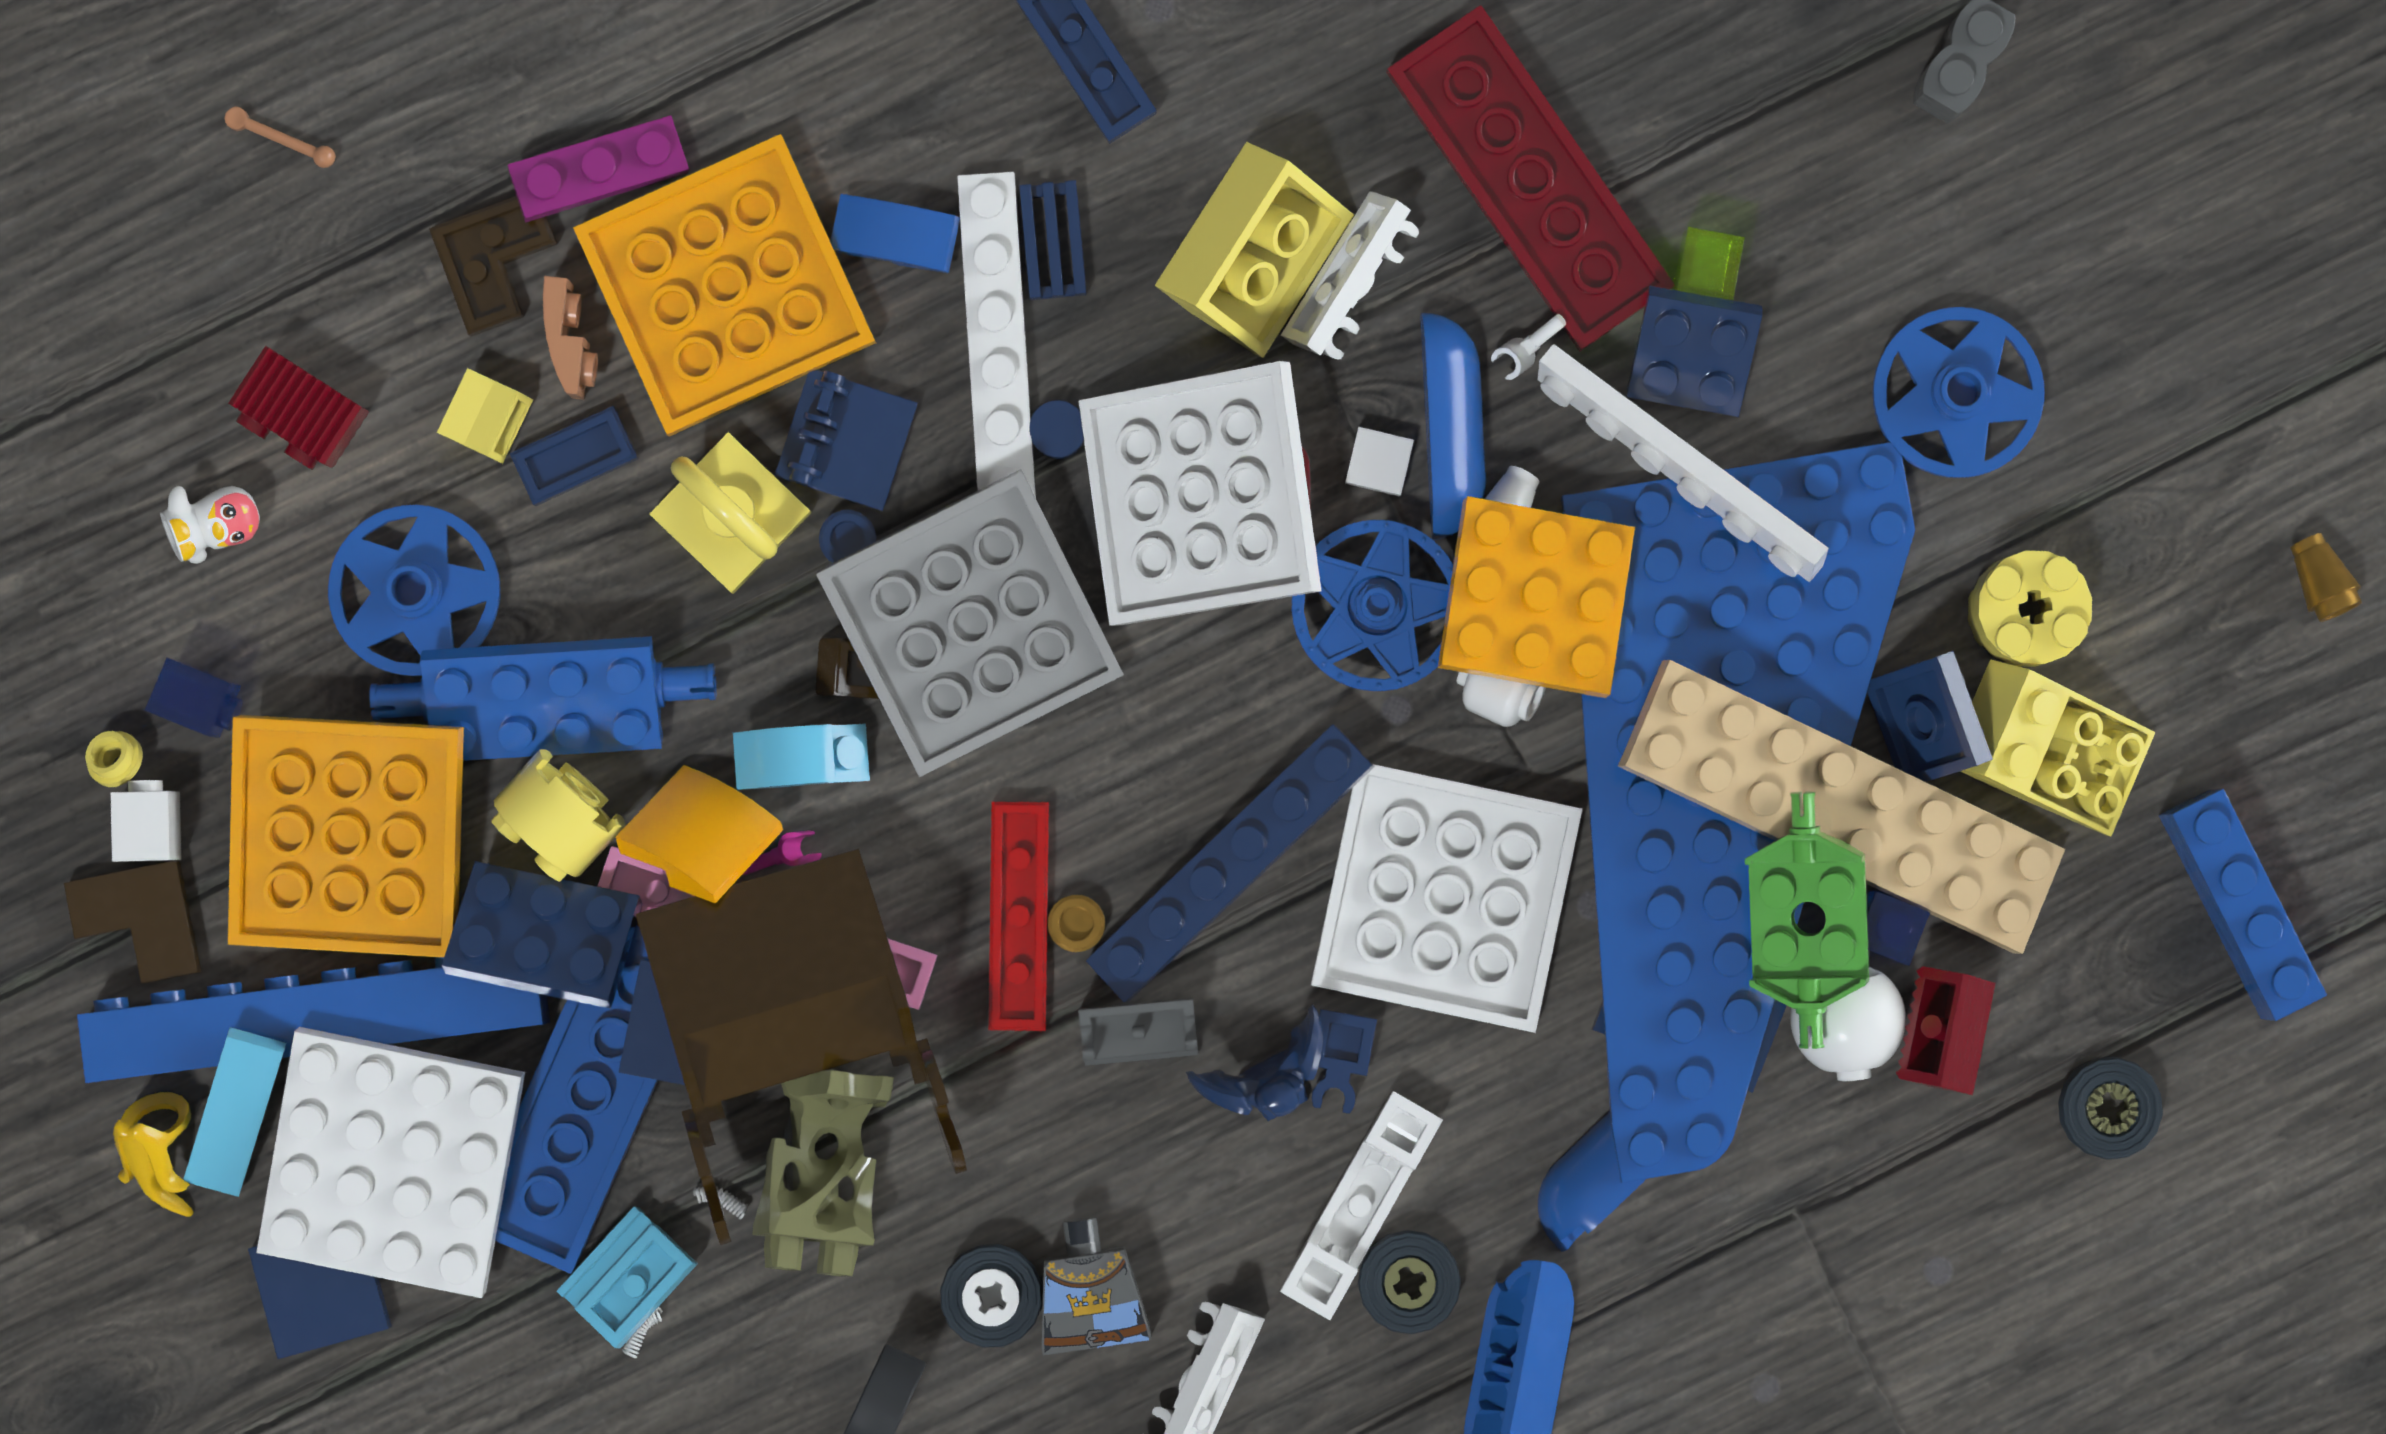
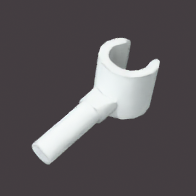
(1524, 349)

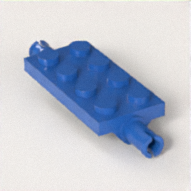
(546, 696)

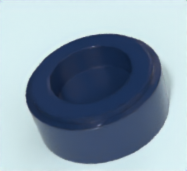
(1057, 429)
(845, 534)

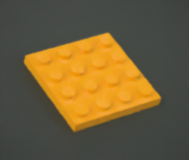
(724, 285)
(344, 835)

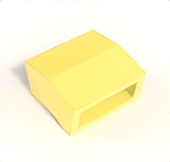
(485, 416)

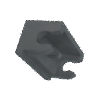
(1138, 1031)

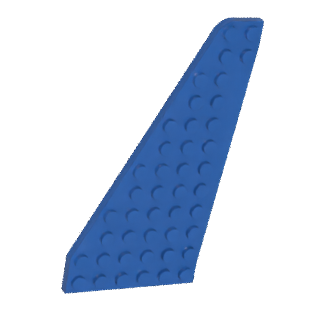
(1669, 870)

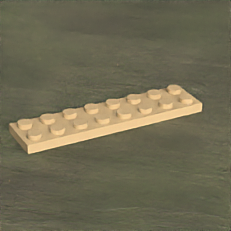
(1913, 835)

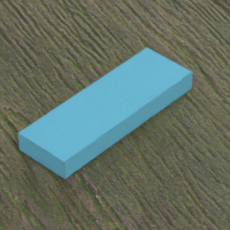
(234, 1111)

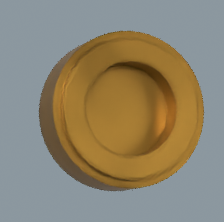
(1076, 923)

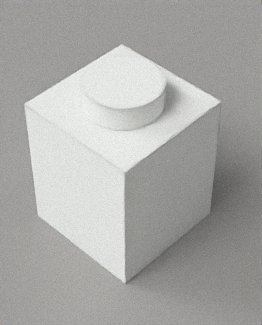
(145, 823)

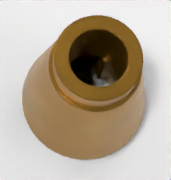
(2324, 579)

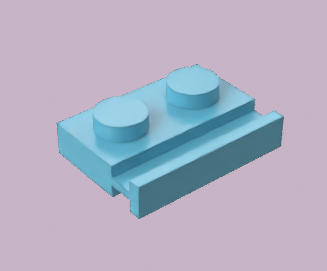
(627, 1277)

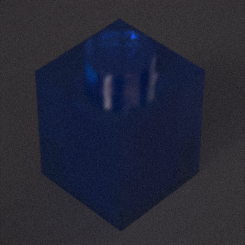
(195, 698)
(1893, 927)

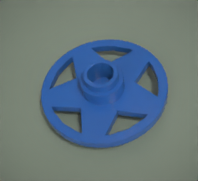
(1958, 392)
(412, 586)
(1375, 606)

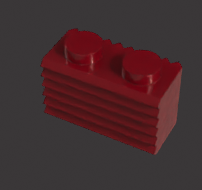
(298, 409)
(1946, 1030)

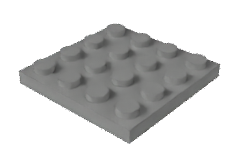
(969, 623)

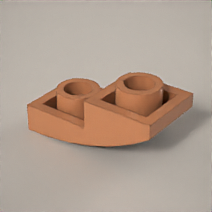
(570, 354)

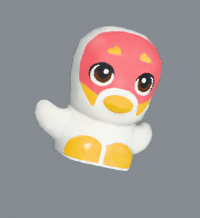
(215, 521)

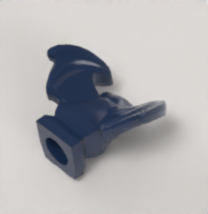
(1273, 1084)

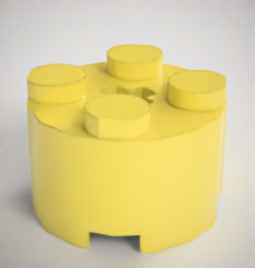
(2062, 600)
(556, 816)

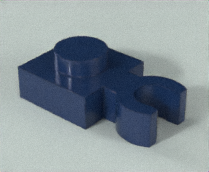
(1344, 1051)

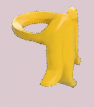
(145, 1150)

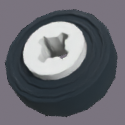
(1001, 1278)

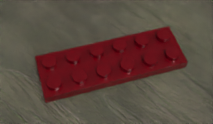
(1529, 177)

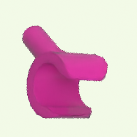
(786, 852)

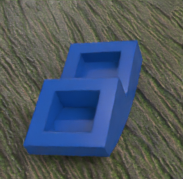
(894, 233)

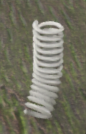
(729, 1199)
(652, 1321)

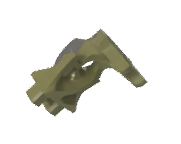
(811, 1206)

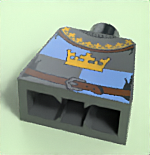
(1090, 1295)

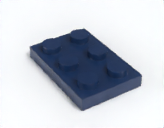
(542, 934)

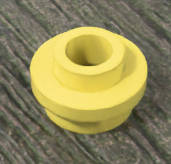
(103, 752)

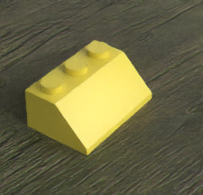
(1255, 248)

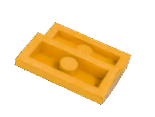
(699, 833)

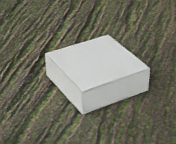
(1379, 461)

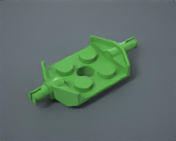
(1801, 966)

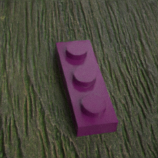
(598, 168)

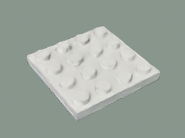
(1200, 494)
(1447, 897)
(390, 1162)

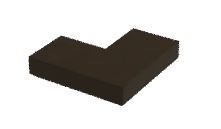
(475, 259)
(151, 904)

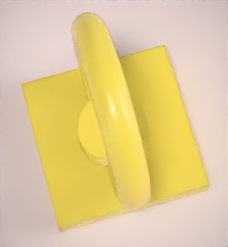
(729, 512)

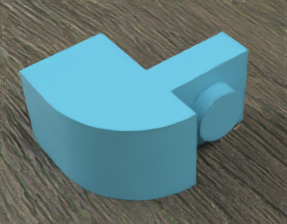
(801, 756)

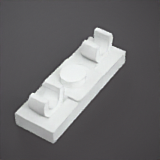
(1348, 274)
(1213, 1375)

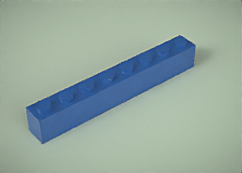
(382, 1009)

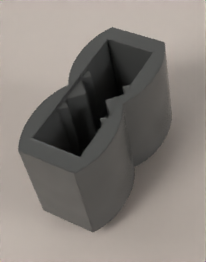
(1960, 68)

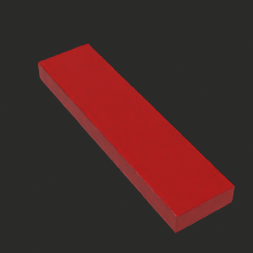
(1018, 916)

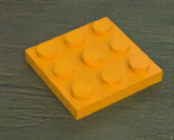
(1536, 597)

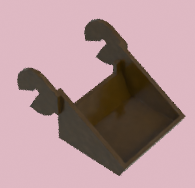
(781, 987)

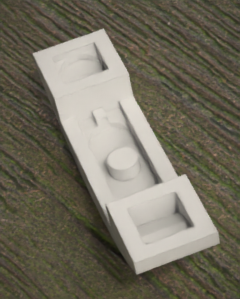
(1360, 1205)

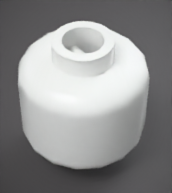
(1500, 699)

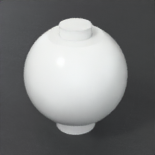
(1859, 1030)

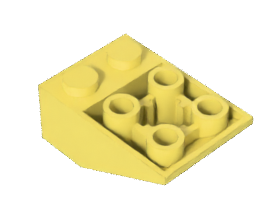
(2057, 747)

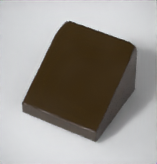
(841, 671)

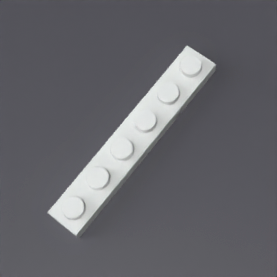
(995, 327)
(1697, 477)

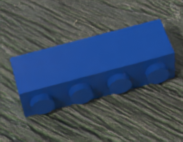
(2242, 905)

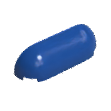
(1451, 421)
(1582, 1187)
(1522, 1352)

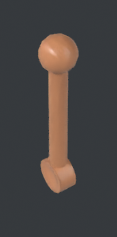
(239, 120)

